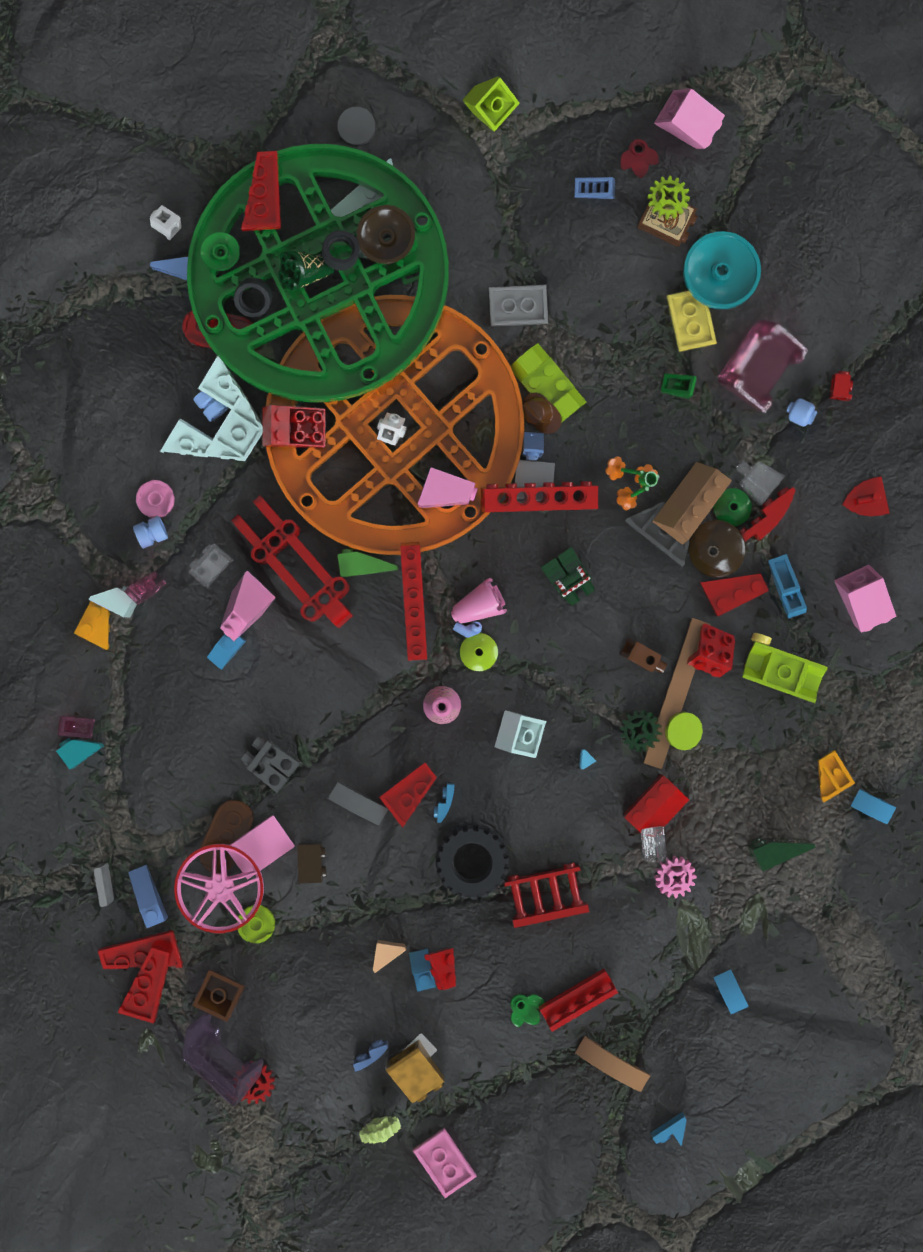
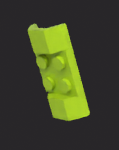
(542, 375)
(783, 671)

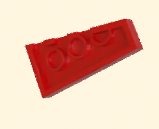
(264, 198)
(135, 951)
(146, 992)

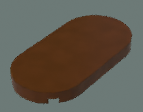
(228, 824)

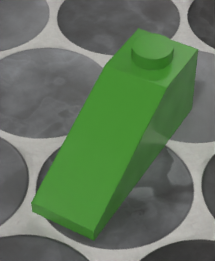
(357, 564)

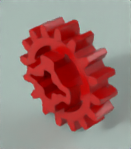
(261, 1084)

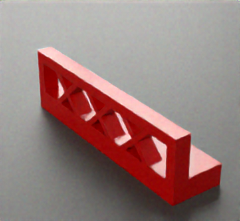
(578, 998)

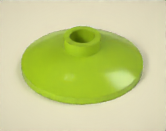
(482, 662)

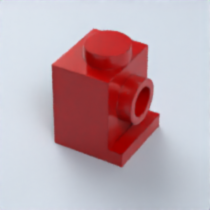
(841, 386)

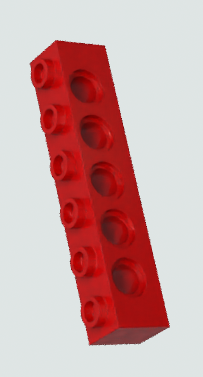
(587, 500)
(413, 601)

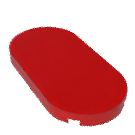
(195, 335)

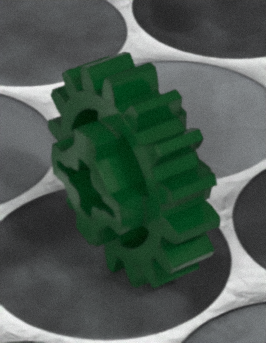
(636, 737)

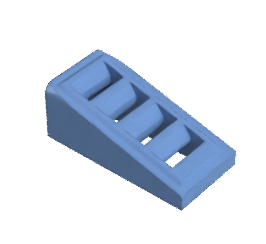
(602, 195)

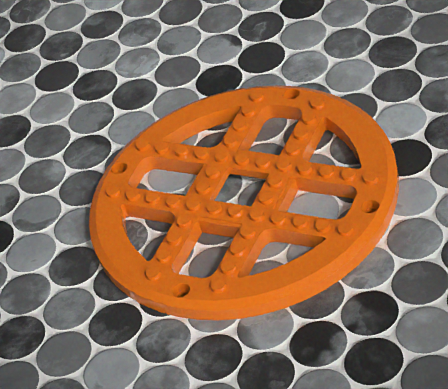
(441, 525)

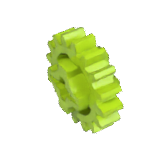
(672, 203)

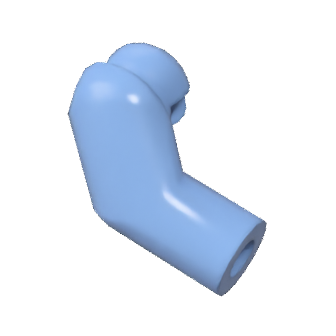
(469, 630)

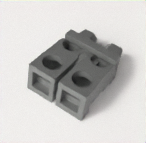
(268, 757)

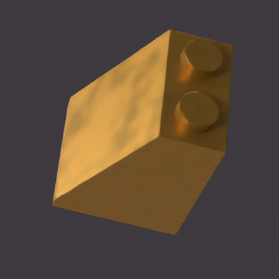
(415, 1072)

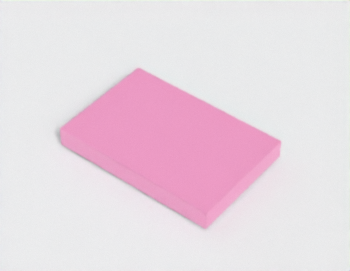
(262, 844)
(444, 1162)

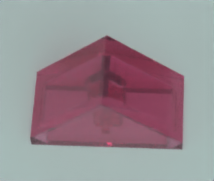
(75, 726)

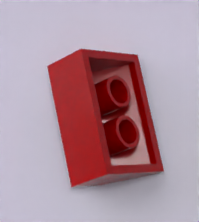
(656, 805)

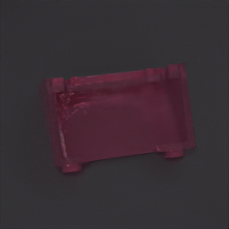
(761, 363)

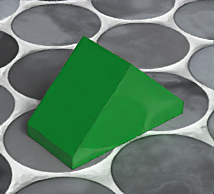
(678, 385)

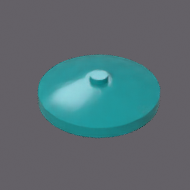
(722, 270)

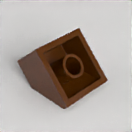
(218, 995)

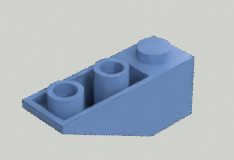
(533, 446)

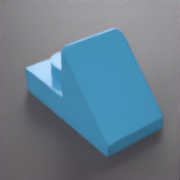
(421, 970)
(674, 1126)

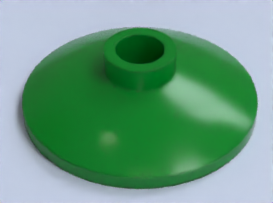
(220, 242)
(723, 511)

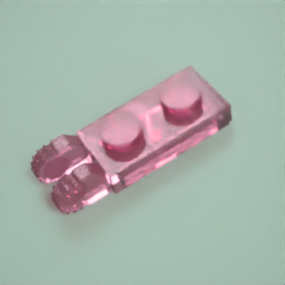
(144, 588)

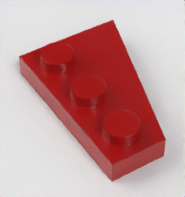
(733, 592)
(407, 794)

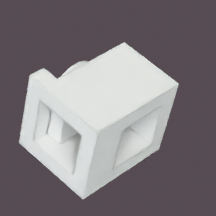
(165, 222)

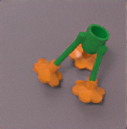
(645, 476)

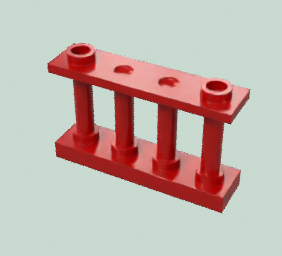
(540, 913)

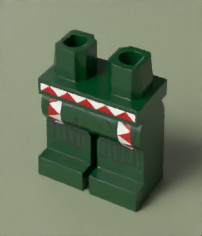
(568, 582)

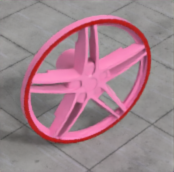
(218, 888)

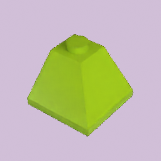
(491, 102)

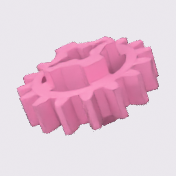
(668, 884)

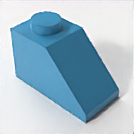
(225, 650)

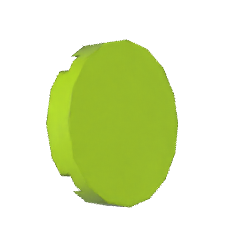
(684, 731)
(259, 927)

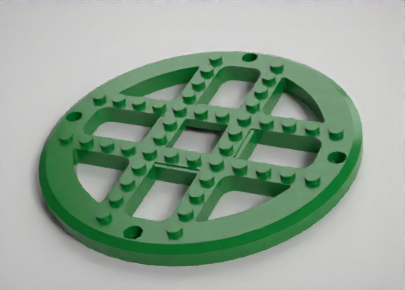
(337, 380)

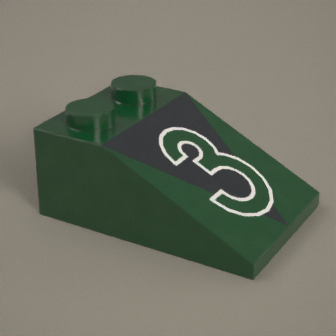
(774, 851)

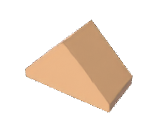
(386, 952)

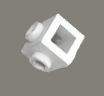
(391, 428)

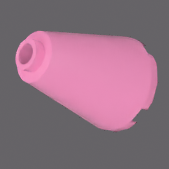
(479, 604)

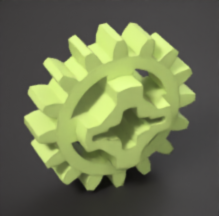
(380, 1129)

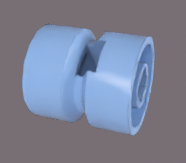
(212, 407)
(150, 532)

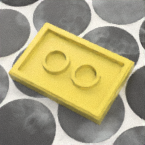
(690, 322)

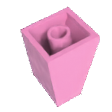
(690, 118)
(446, 490)
(865, 598)
(245, 606)

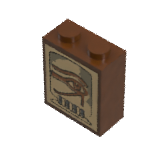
(669, 230)

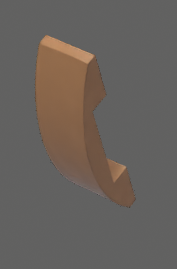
(611, 1064)

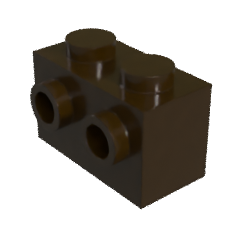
(311, 862)

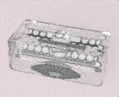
(653, 844)

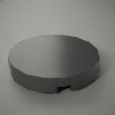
(356, 126)

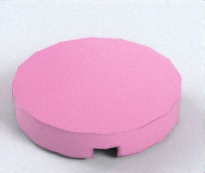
(155, 499)

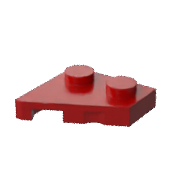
(442, 968)

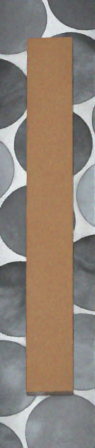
(676, 693)

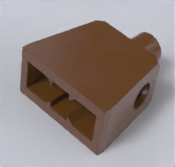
(638, 654)

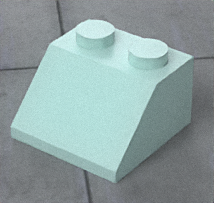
(115, 601)
(520, 734)

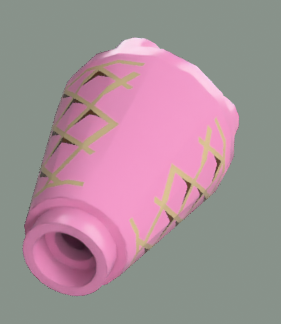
(442, 695)

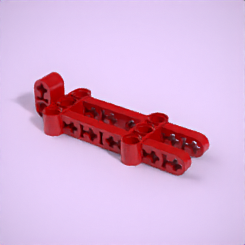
(334, 609)

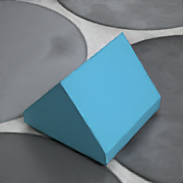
(585, 759)

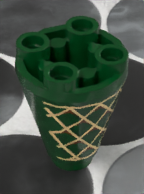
(302, 269)

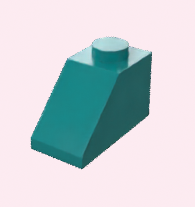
(77, 751)

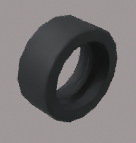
(340, 236)
(246, 309)

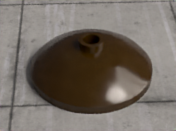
(381, 222)
(726, 540)

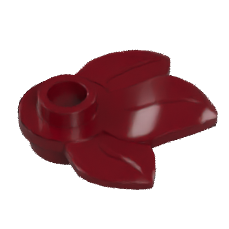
(639, 160)

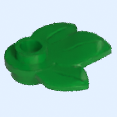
(528, 1011)

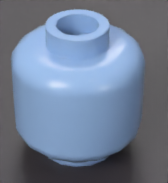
(801, 412)

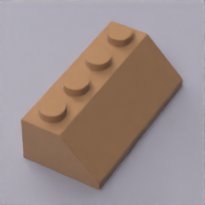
(691, 501)

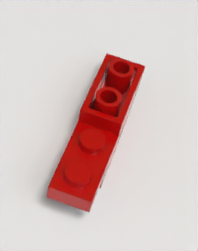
(772, 513)

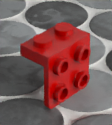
(714, 651)

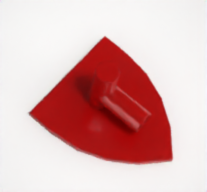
(868, 498)

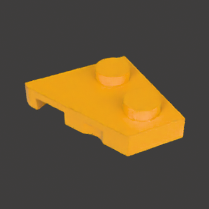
(95, 625)
(832, 776)

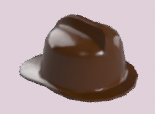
(541, 413)

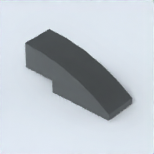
(358, 803)

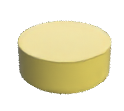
(761, 639)

